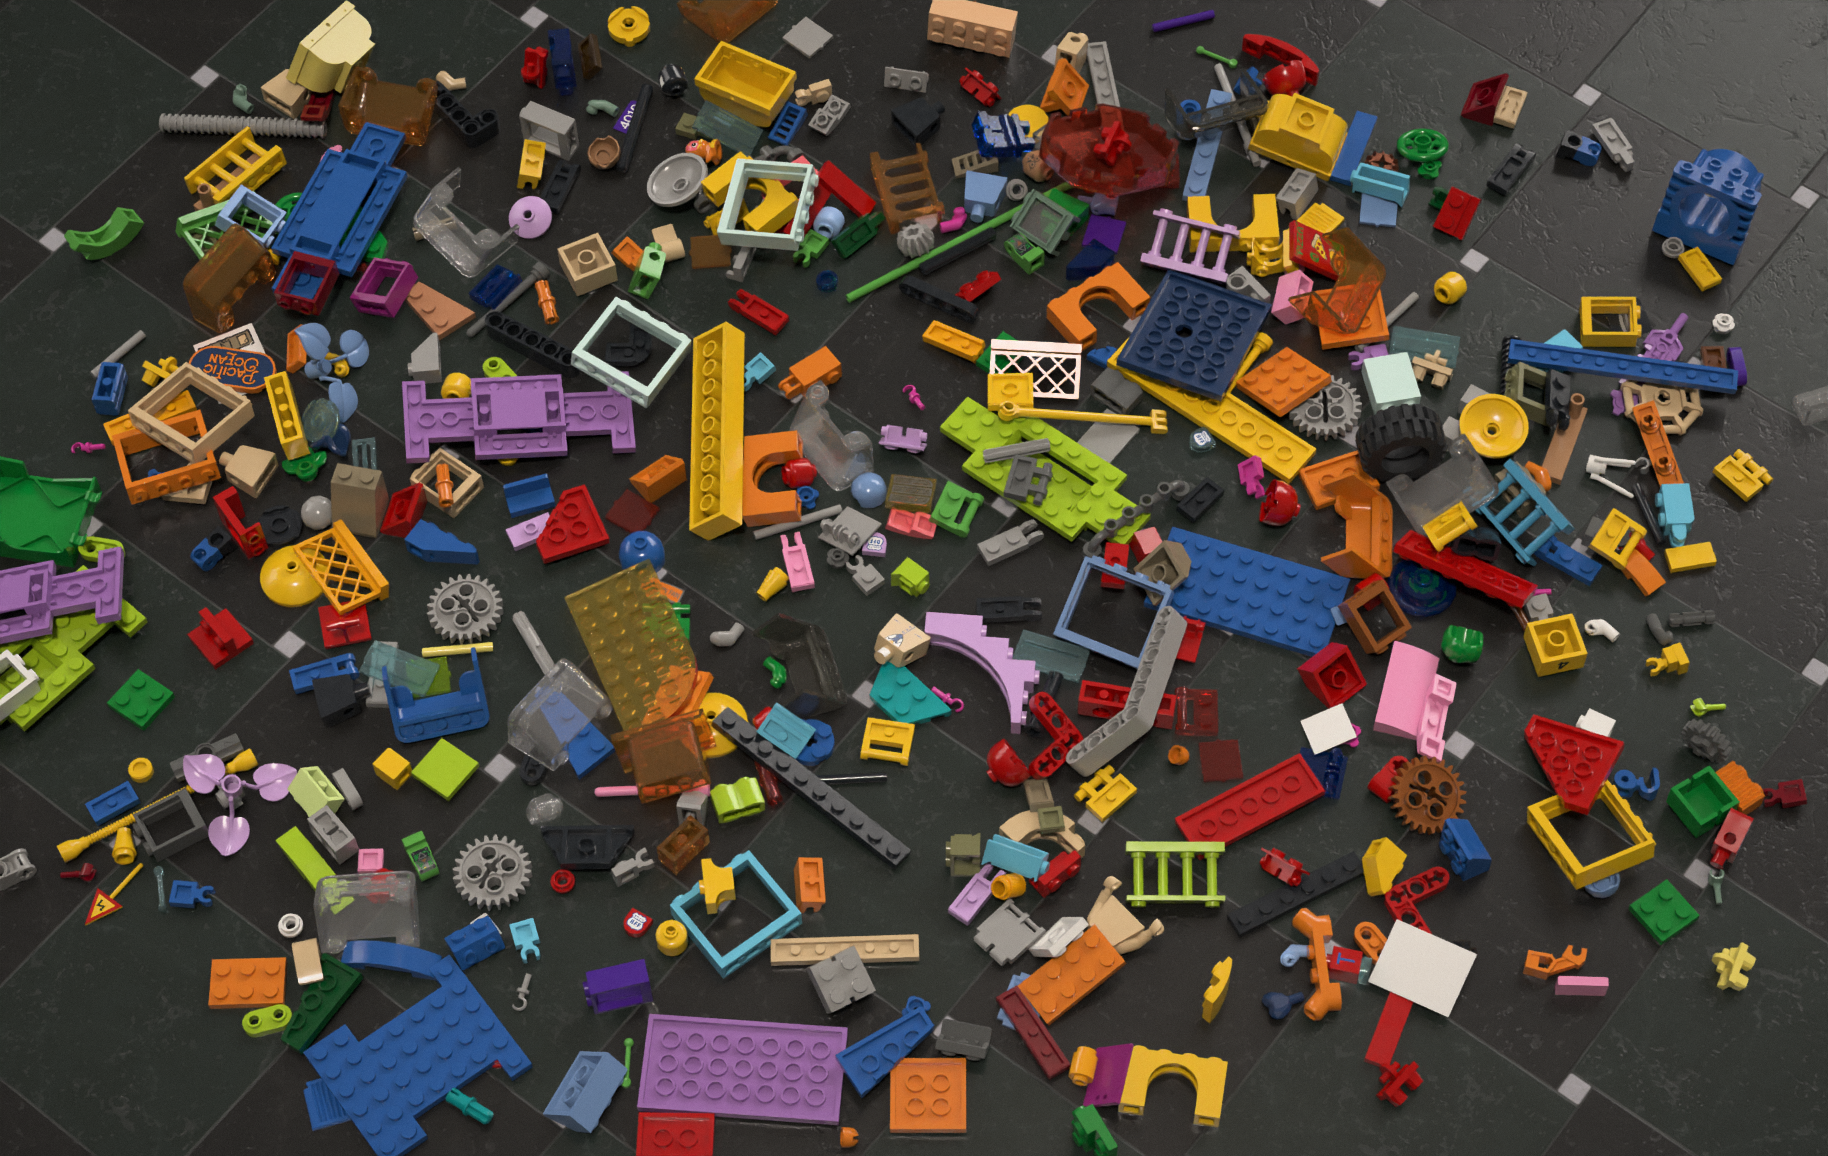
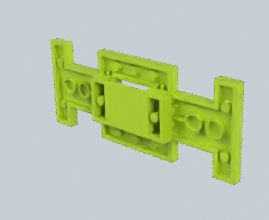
(59, 658)

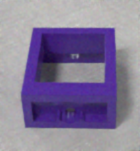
(618, 986)

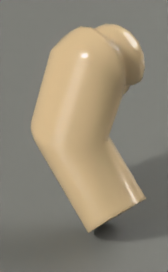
(449, 82)

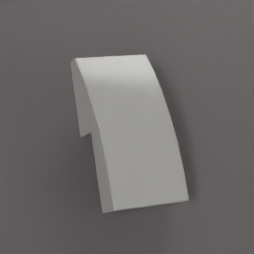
(830, 116)

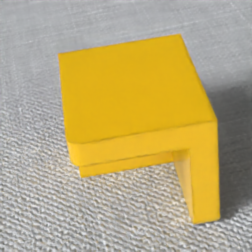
(392, 768)

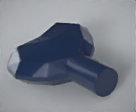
(1280, 1004)

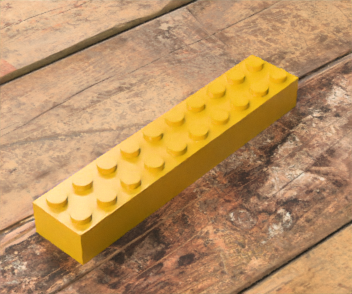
(717, 431)

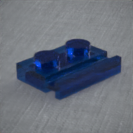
(495, 287)

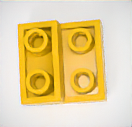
(1218, 990)

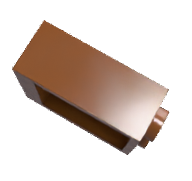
(1358, 626)

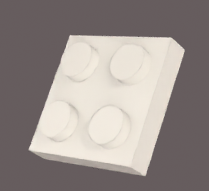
(1058, 936)

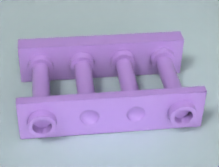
(1196, 268)

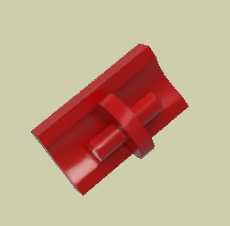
(535, 66)
(1114, 143)
(1406, 1075)

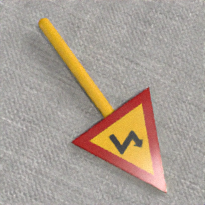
(104, 904)

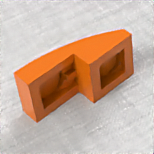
(628, 253)
(1643, 573)

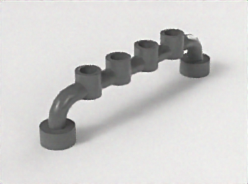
(703, 204)
(1177, 489)

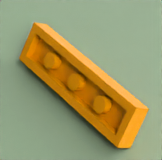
(177, 406)

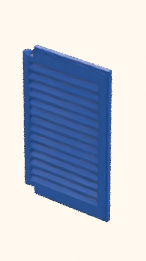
(323, 1106)

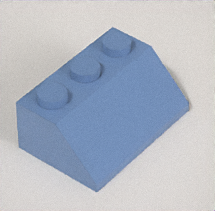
(586, 1091)

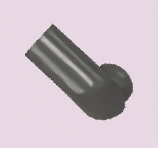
(1656, 628)

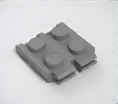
(1007, 933)

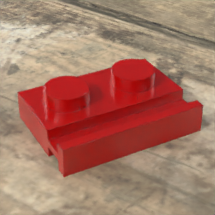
(1457, 213)

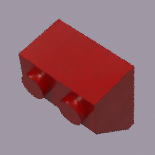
(1332, 675)

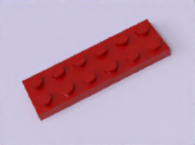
(1467, 569)
(1252, 804)

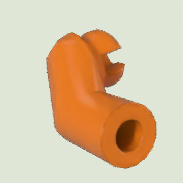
(1540, 474)

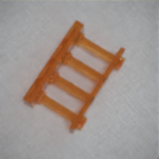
(890, 200)

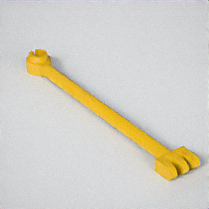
(1156, 420)

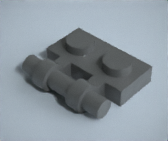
(1021, 477)

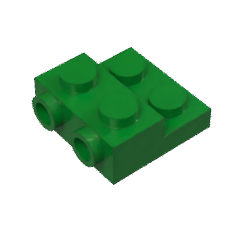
(1092, 1132)

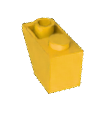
(1381, 865)

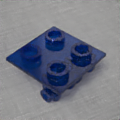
(1328, 769)

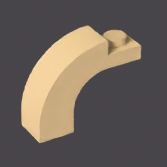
(1025, 829)

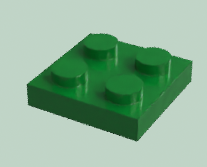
(140, 700)
(1663, 912)

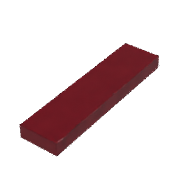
(1033, 1032)

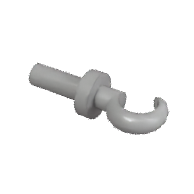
(522, 992)

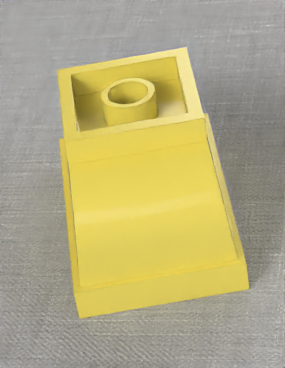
(332, 52)

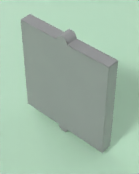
(807, 37)

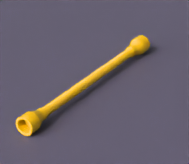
(72, 848)

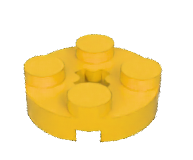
(628, 35)

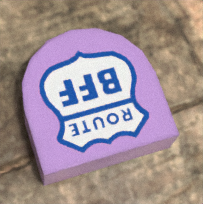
(875, 545)

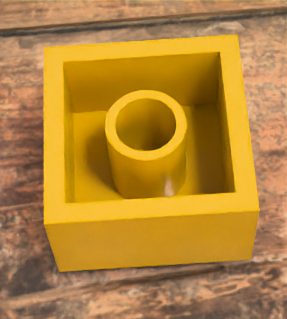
(1555, 645)

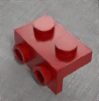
(1060, 869)

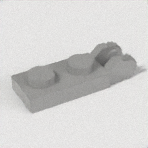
(1009, 542)

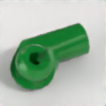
(778, 672)

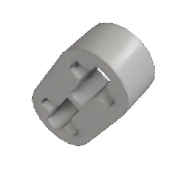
(347, 789)

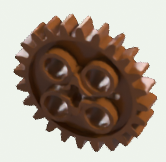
(1435, 775)

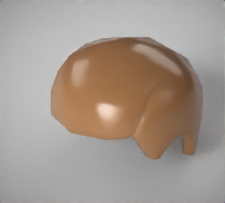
(604, 152)

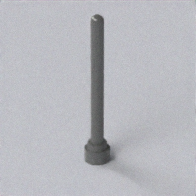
(538, 273)

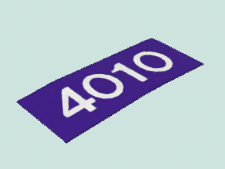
(624, 120)

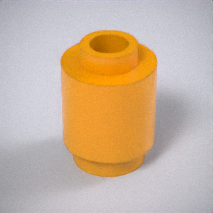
(1008, 886)
(1083, 1066)

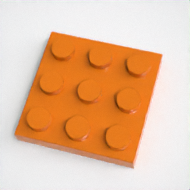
(1372, 329)
(1283, 381)
(928, 1096)

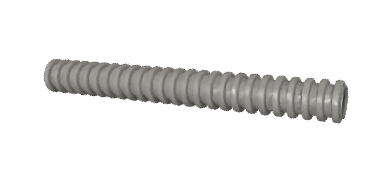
(235, 125)

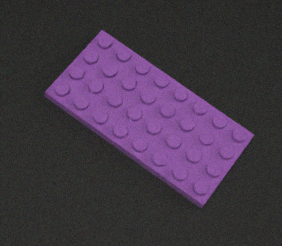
(742, 1069)

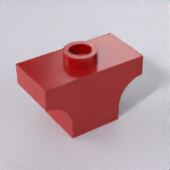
(1117, 554)

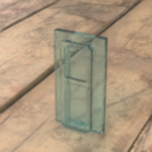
(727, 127)
(1420, 342)
(1052, 655)
(402, 667)

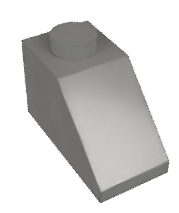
(426, 361)
(692, 804)

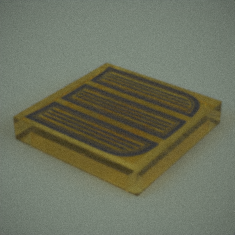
(910, 493)

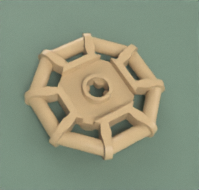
(1667, 410)

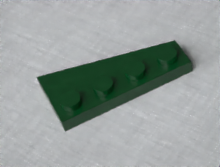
(320, 1003)

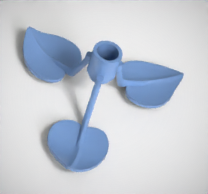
(315, 343)

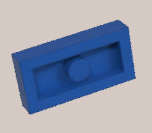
(112, 803)

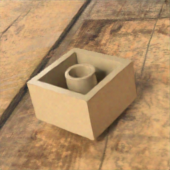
(587, 264)

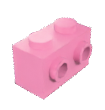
(1290, 285)

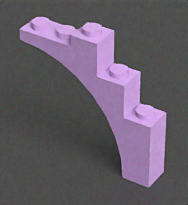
(968, 636)

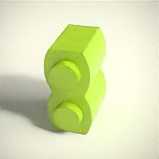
(737, 799)

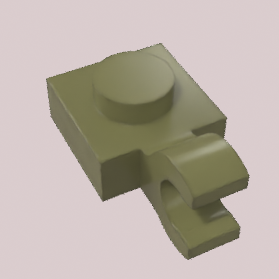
(684, 127)

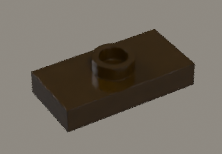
(590, 56)

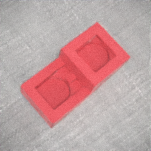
(911, 524)

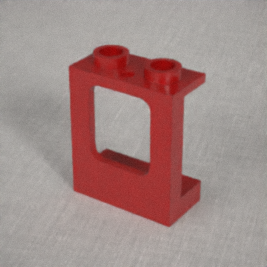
(231, 511)

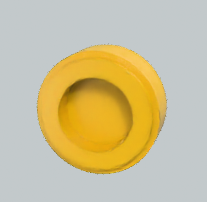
(140, 770)

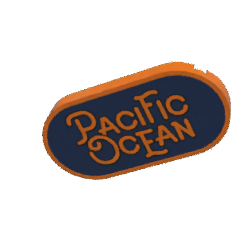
(235, 367)

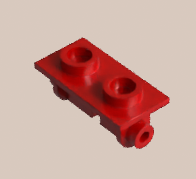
(986, 92)
(1291, 868)

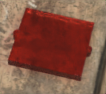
(632, 512)
(1220, 760)

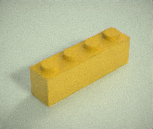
(286, 415)

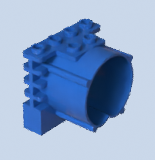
(1705, 222)

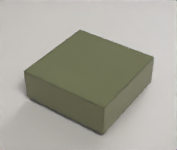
(1051, 820)

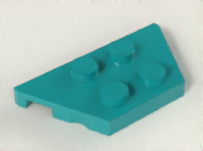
(905, 696)

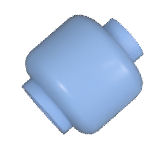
(829, 222)

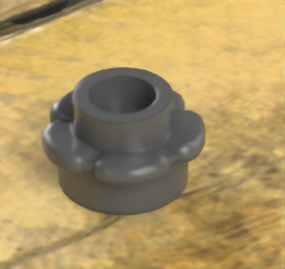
(837, 563)

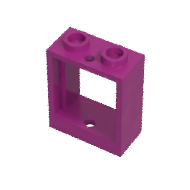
(388, 306)

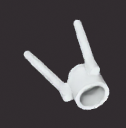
(1597, 465)

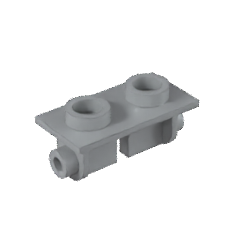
(906, 79)

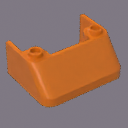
(1367, 528)

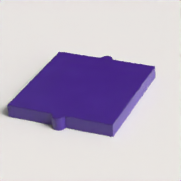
(1105, 230)

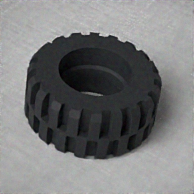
(1401, 442)

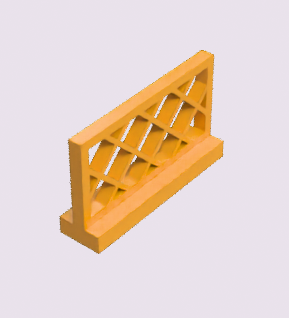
(359, 562)

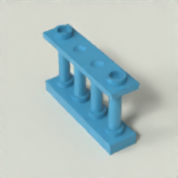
(1543, 507)

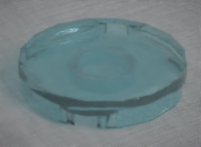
(320, 419)

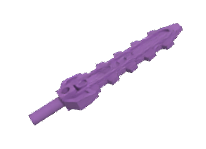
(1658, 345)

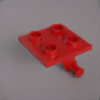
(344, 628)

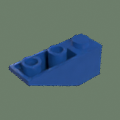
(437, 546)

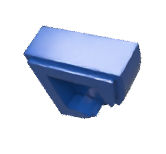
(1101, 355)

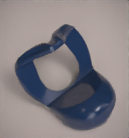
(337, 444)

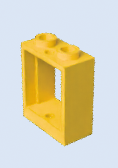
(1609, 305)

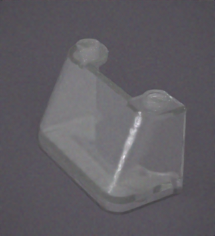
(836, 456)
(1456, 480)
(556, 714)
(366, 908)

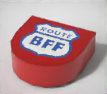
(637, 923)

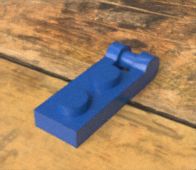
(1569, 561)
(303, 676)

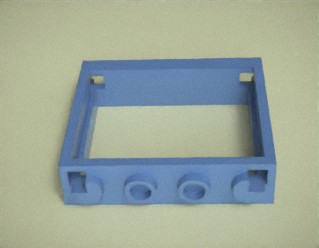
(1119, 572)

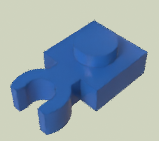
(187, 893)

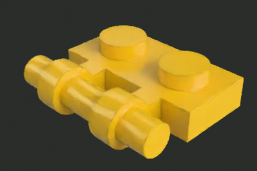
(1740, 479)
(1109, 798)

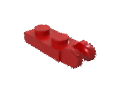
(759, 311)

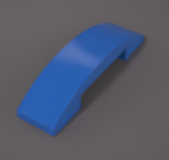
(390, 956)

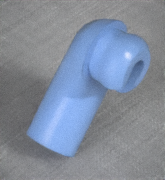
(1292, 954)

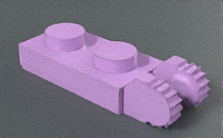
(973, 896)

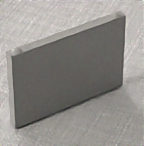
(1108, 439)

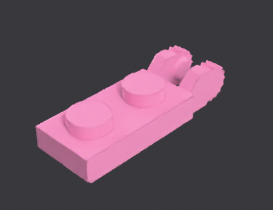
(797, 564)

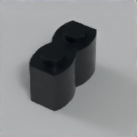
(1481, 542)

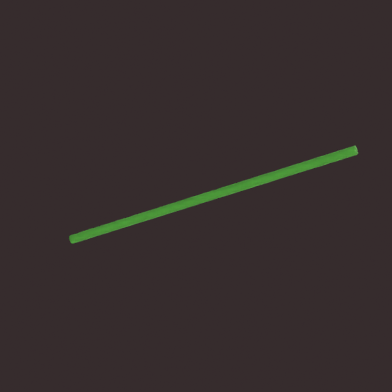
(915, 263)

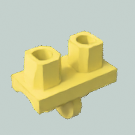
(1729, 965)

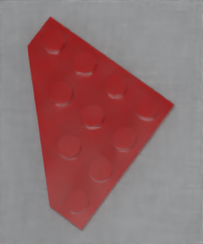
(1573, 760)

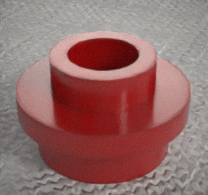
(559, 876)

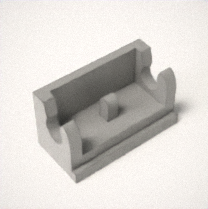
(1297, 192)

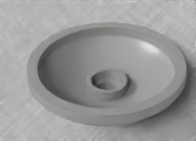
(677, 179)

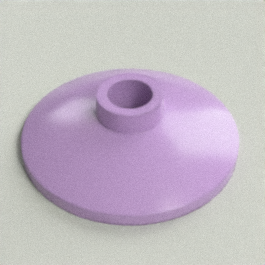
(537, 223)

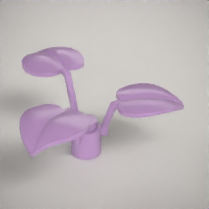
(207, 770)

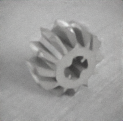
(915, 240)

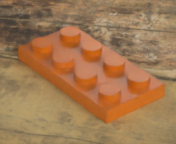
(1071, 975)

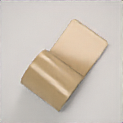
(668, 240)
(307, 961)

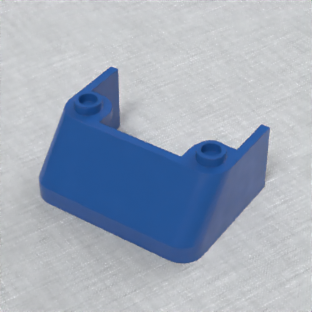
(441, 713)

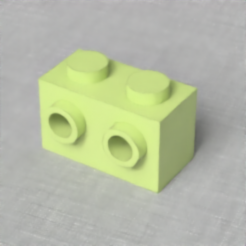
(314, 791)

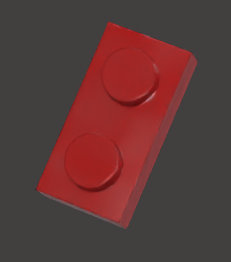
(983, 282)

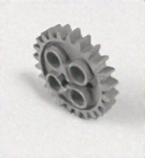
(1340, 402)
(481, 597)
(475, 863)

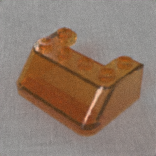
(225, 275)

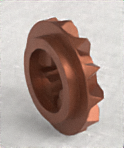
(1388, 160)

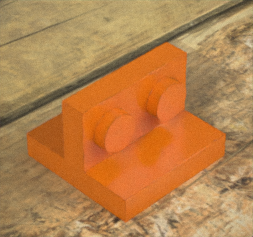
(1065, 89)

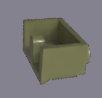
(963, 854)

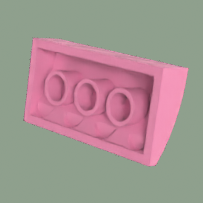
(1405, 690)

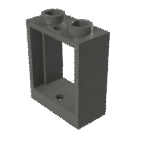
(159, 811)

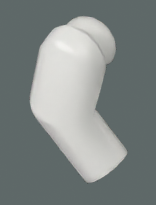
(1601, 627)

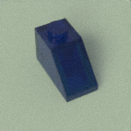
(1090, 261)

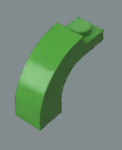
(109, 238)

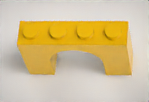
(771, 214)
(1263, 228)
(1205, 1074)

